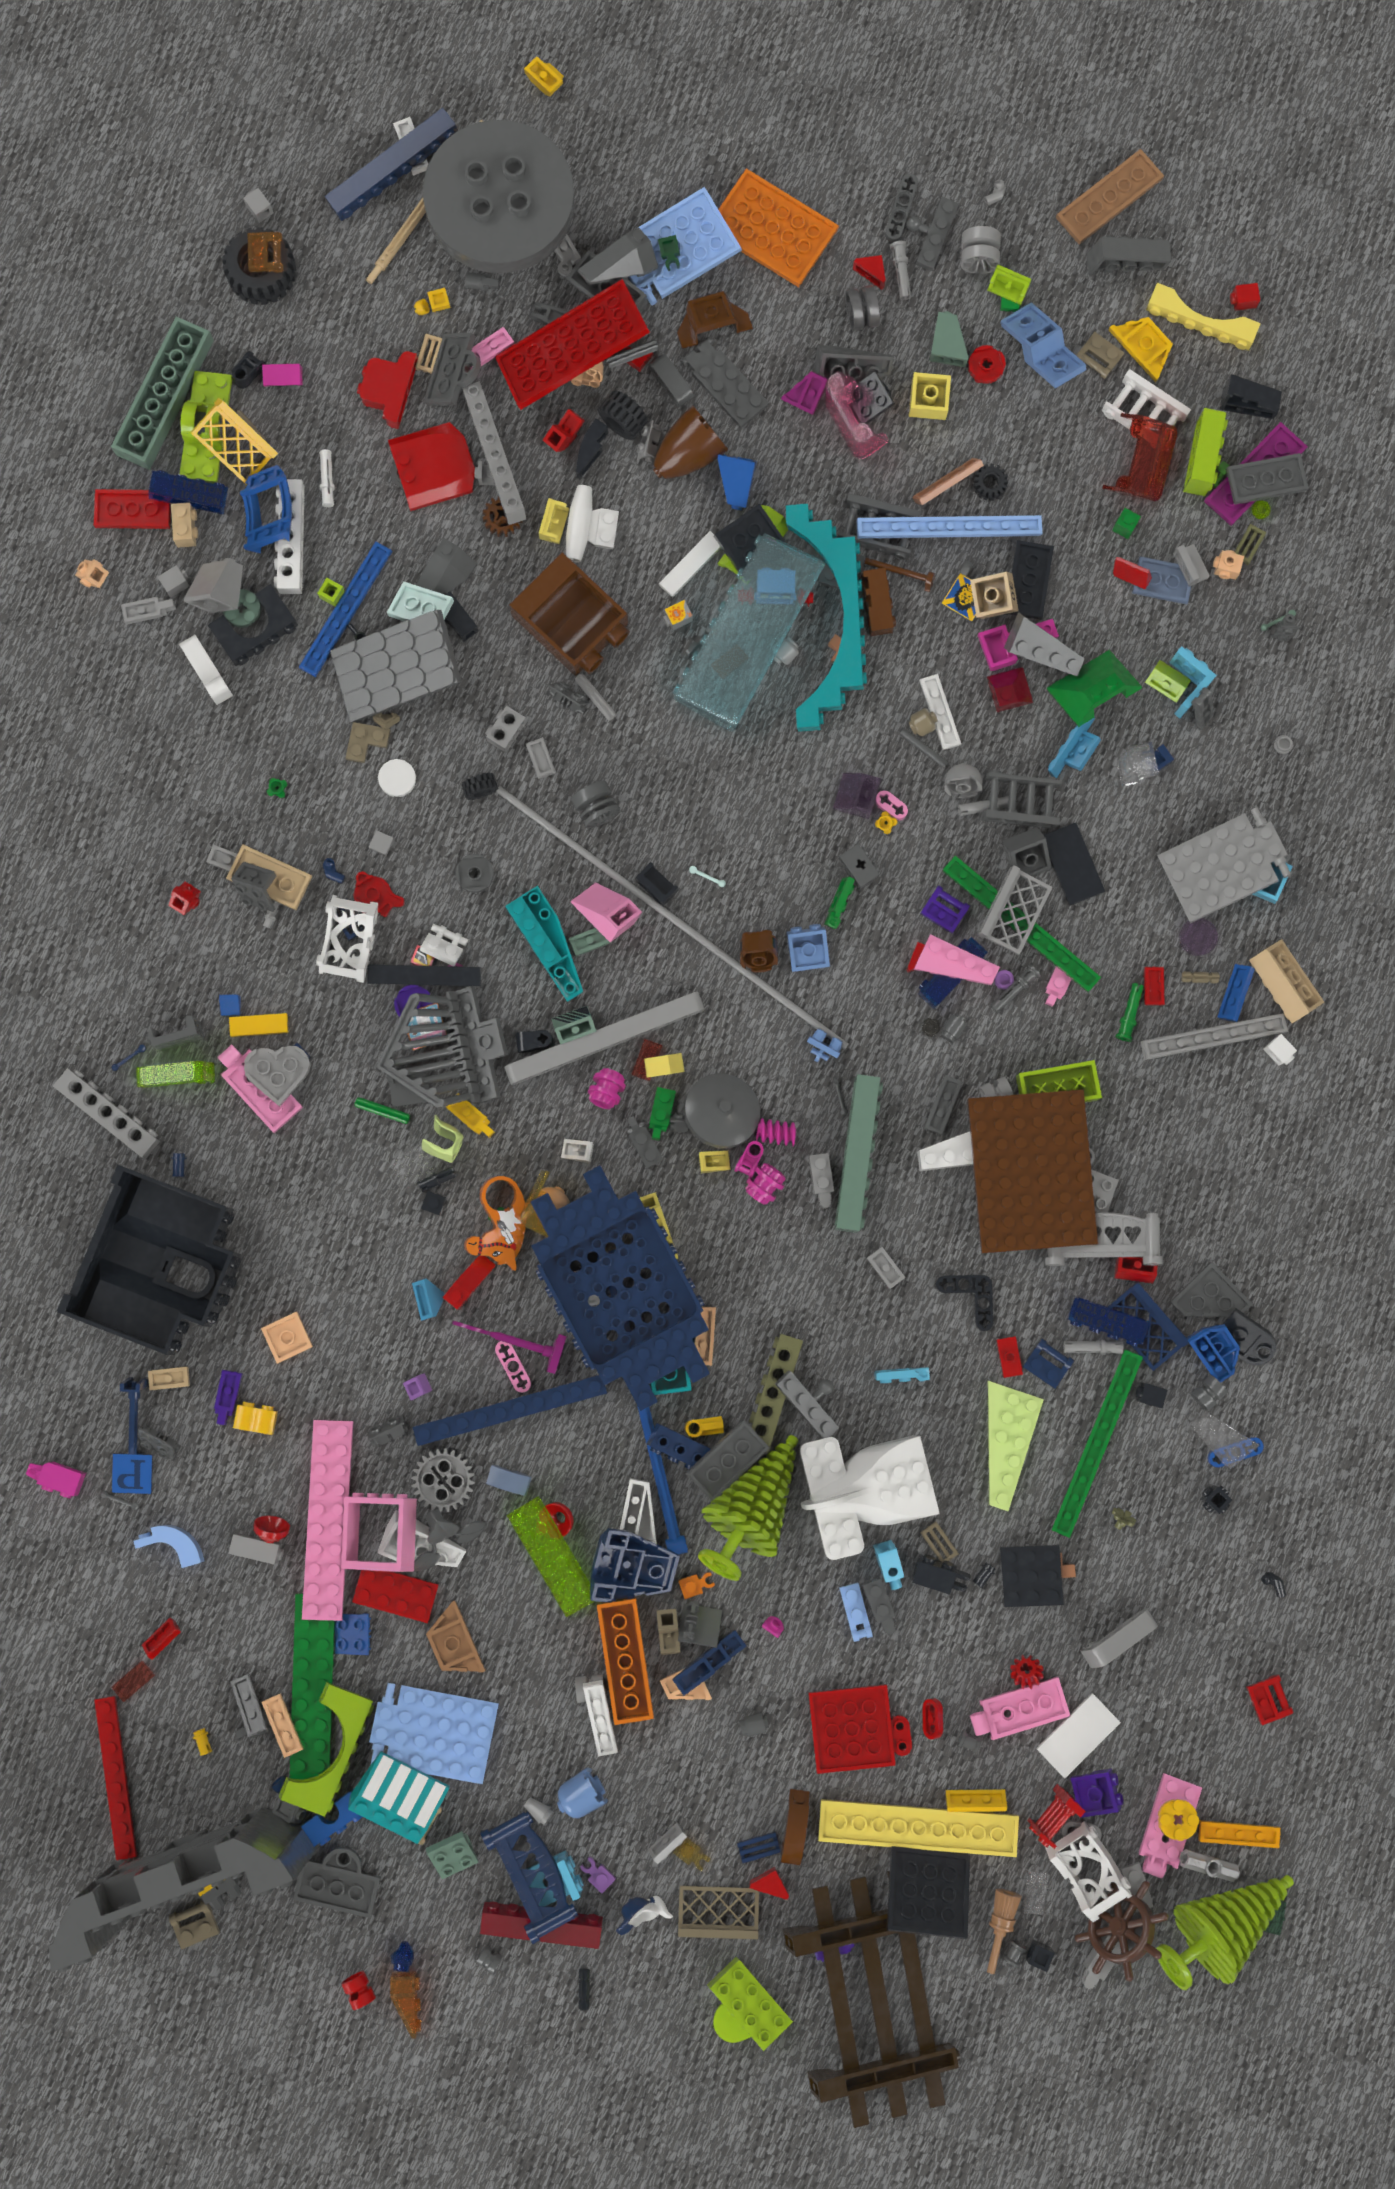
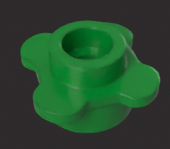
(273, 783)

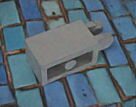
(821, 1178)
(1090, 1979)

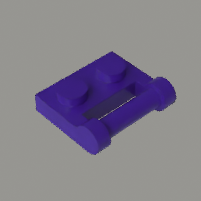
(941, 914)

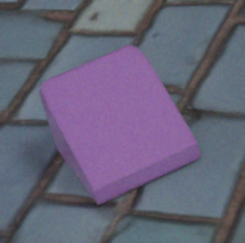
(417, 1386)

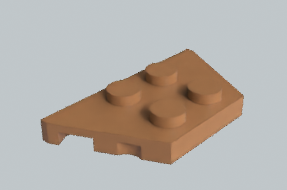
(453, 1642)

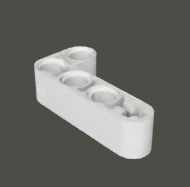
(205, 669)

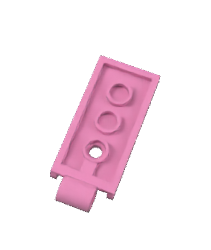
(267, 1110)
(1027, 1708)
(1156, 1851)

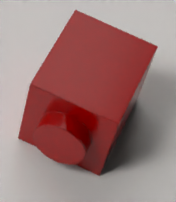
(1245, 296)

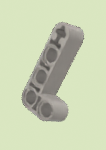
(1119, 1640)

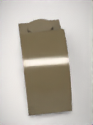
(668, 1631)

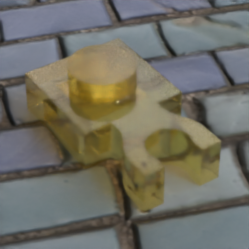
(689, 1851)

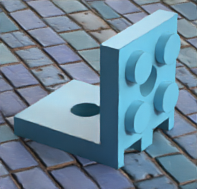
(1194, 670)
(571, 1881)

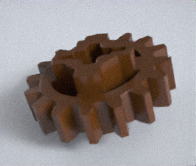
(498, 523)

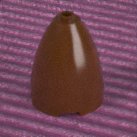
(687, 446)

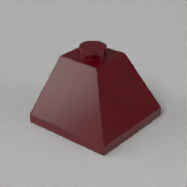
(1009, 689)

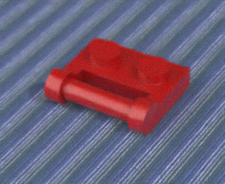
(1264, 1703)

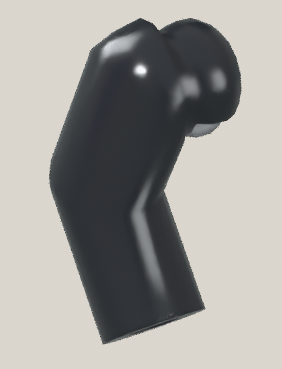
(1277, 1582)

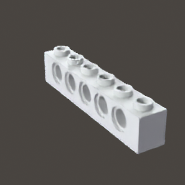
(293, 583)

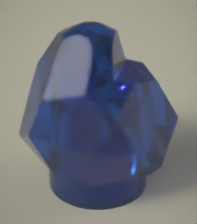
(402, 1957)

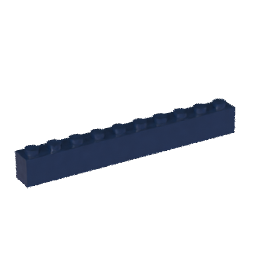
(509, 1410)

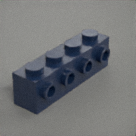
(676, 1446)

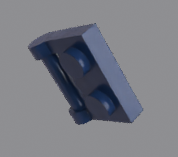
(1043, 1368)

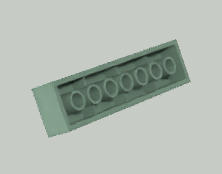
(162, 393)
(857, 1153)

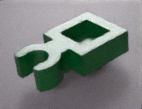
(669, 250)

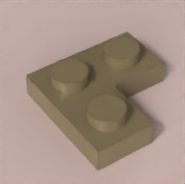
(361, 737)

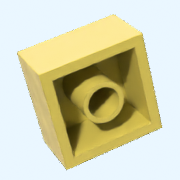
(929, 396)

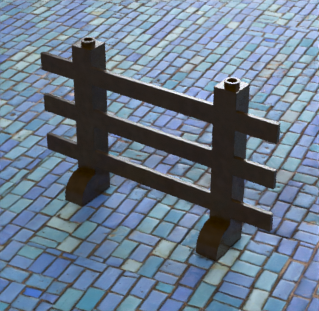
(892, 2068)

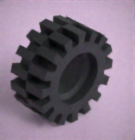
(997, 474)
(479, 786)

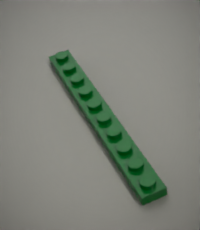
(1038, 937)
(1097, 1443)

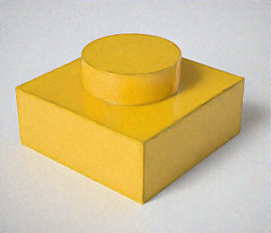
(438, 299)

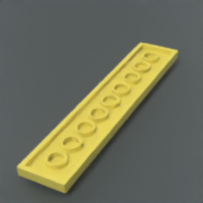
(918, 1828)

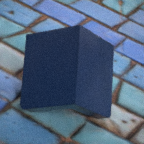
(1163, 757)

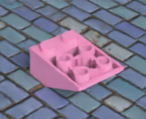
(607, 910)

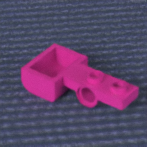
(994, 640)

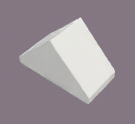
(577, 1150)

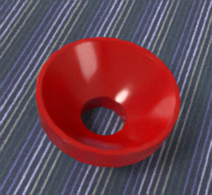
(566, 1526)
(271, 1528)

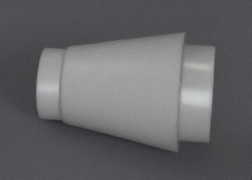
(539, 1811)

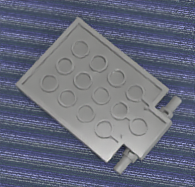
(1224, 865)

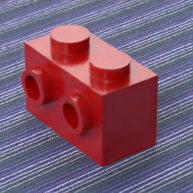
(1133, 1269)

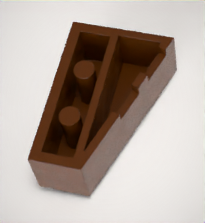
(877, 602)

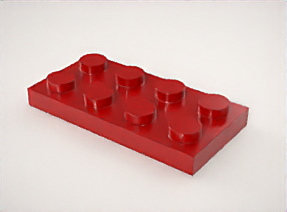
(130, 510)
(396, 1594)

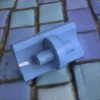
(832, 1049)

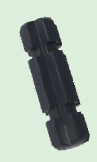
(584, 1989)

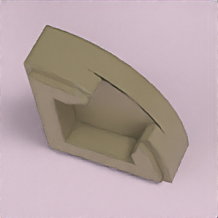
(386, 720)

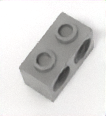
(510, 731)

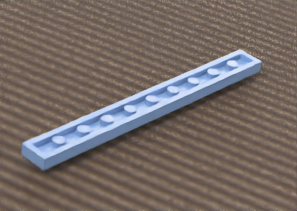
(949, 526)

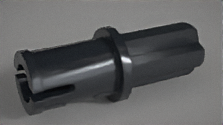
(437, 1179)

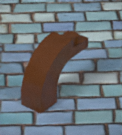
(796, 1827)

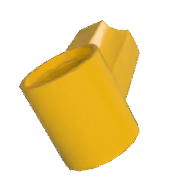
(707, 1426)

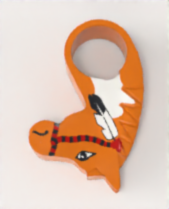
(507, 1235)

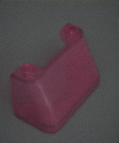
(858, 437)

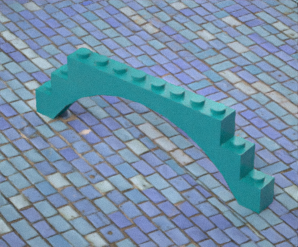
(847, 668)

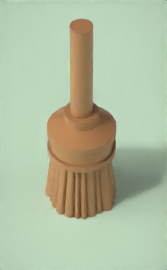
(1002, 1921)

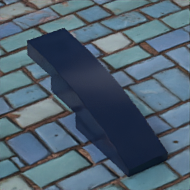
(709, 1662)

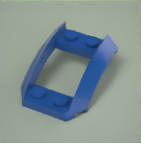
(261, 535)

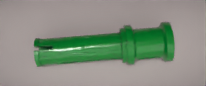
(1128, 1021)

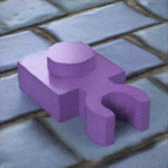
(600, 1876)

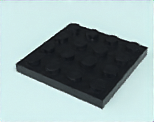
(928, 1892)

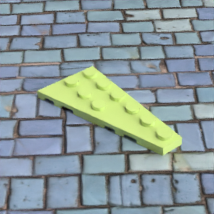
(1010, 1430)

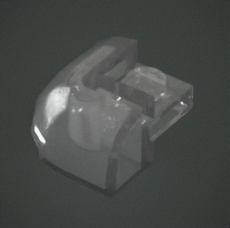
(1137, 763)

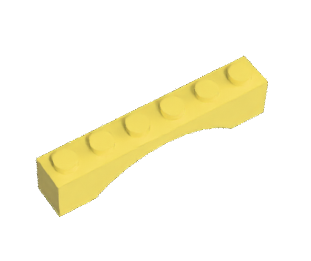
(1235, 331)

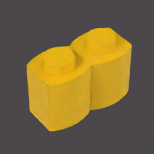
(255, 1419)

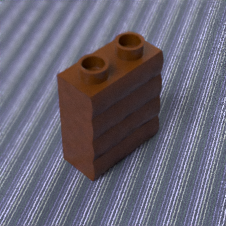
(570, 616)

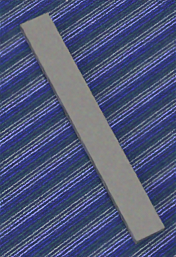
(1214, 1036)

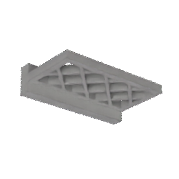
(1000, 902)

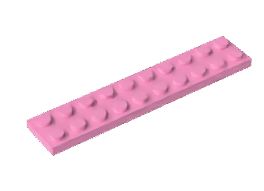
(328, 1486)

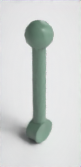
(1264, 627)

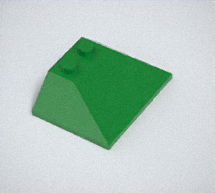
(1093, 686)

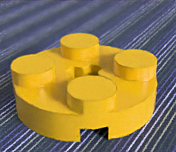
(1166, 1818)

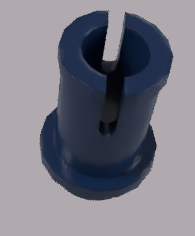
(178, 1164)

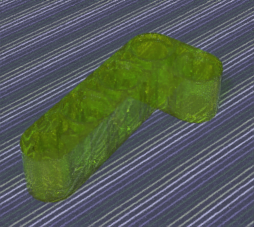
(175, 1073)

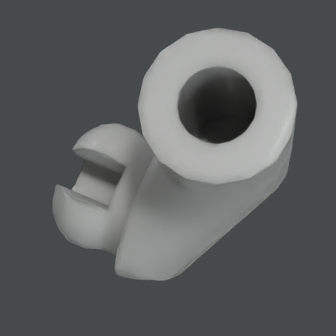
(998, 193)

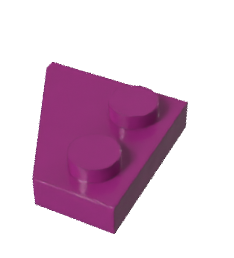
(807, 392)

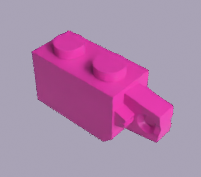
(57, 1477)

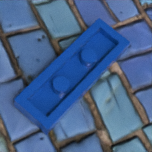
(1236, 993)

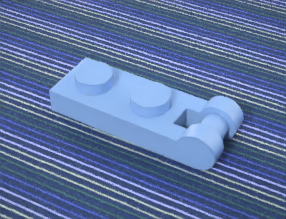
(855, 1611)

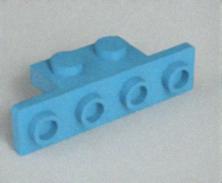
(1075, 750)

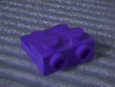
(1097, 1792)

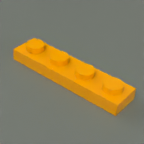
(1239, 1834)

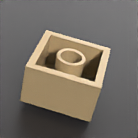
(994, 595)

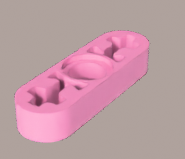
(505, 1364)

